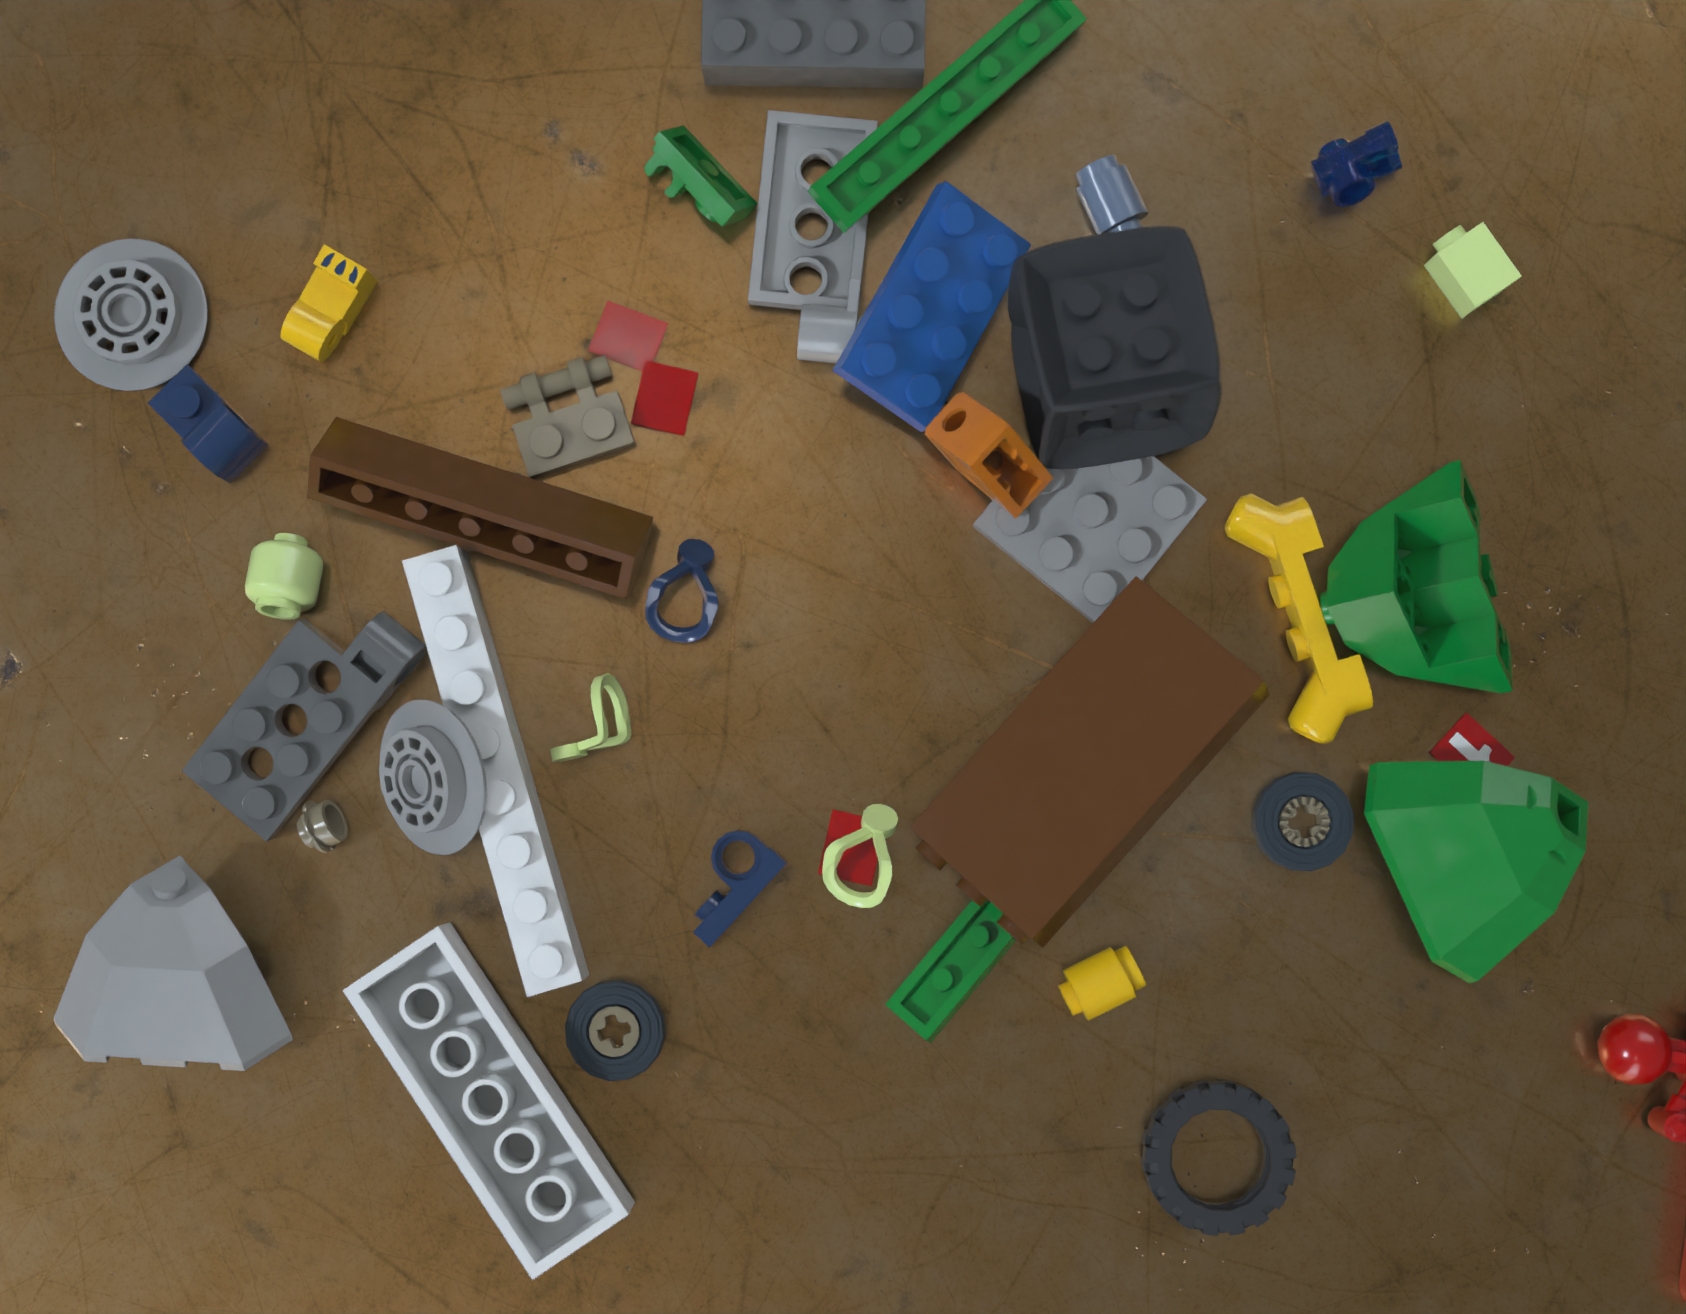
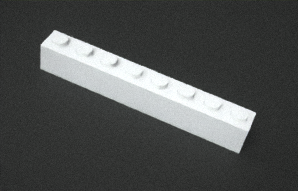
(513, 819)

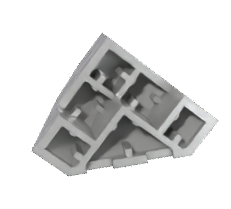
(169, 981)

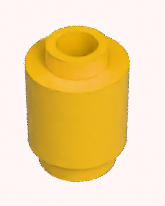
(1101, 982)

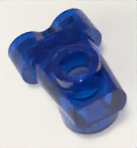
(1348, 167)

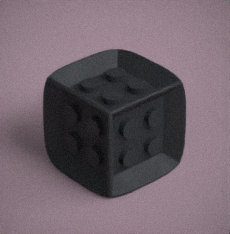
(1114, 347)

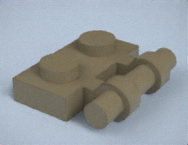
(574, 432)

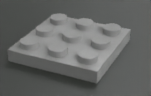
(1095, 528)

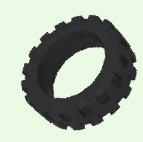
(1259, 1199)

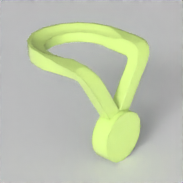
(580, 749)
(877, 823)

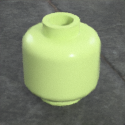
(284, 576)

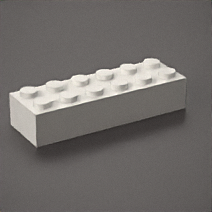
(490, 1099)

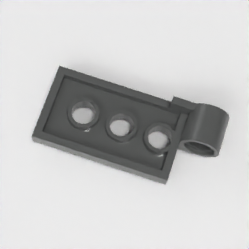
(370, 674)

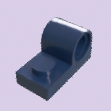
(208, 425)
(721, 911)

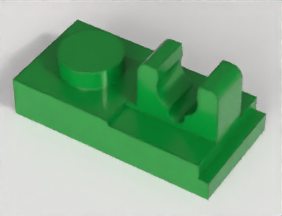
(699, 172)

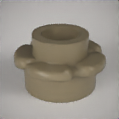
(322, 825)

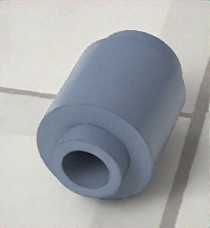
(1110, 196)

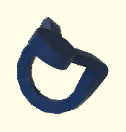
(693, 557)

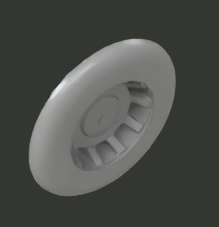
(130, 314)
(432, 777)

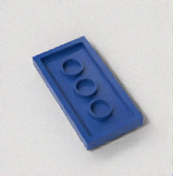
(931, 307)

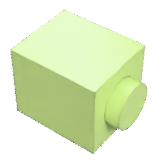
(1471, 268)

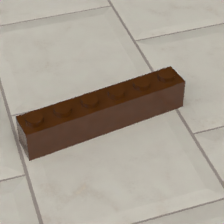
(479, 507)

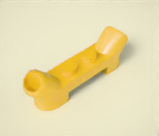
(1333, 685)

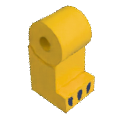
(327, 304)

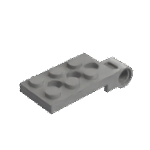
(778, 250)

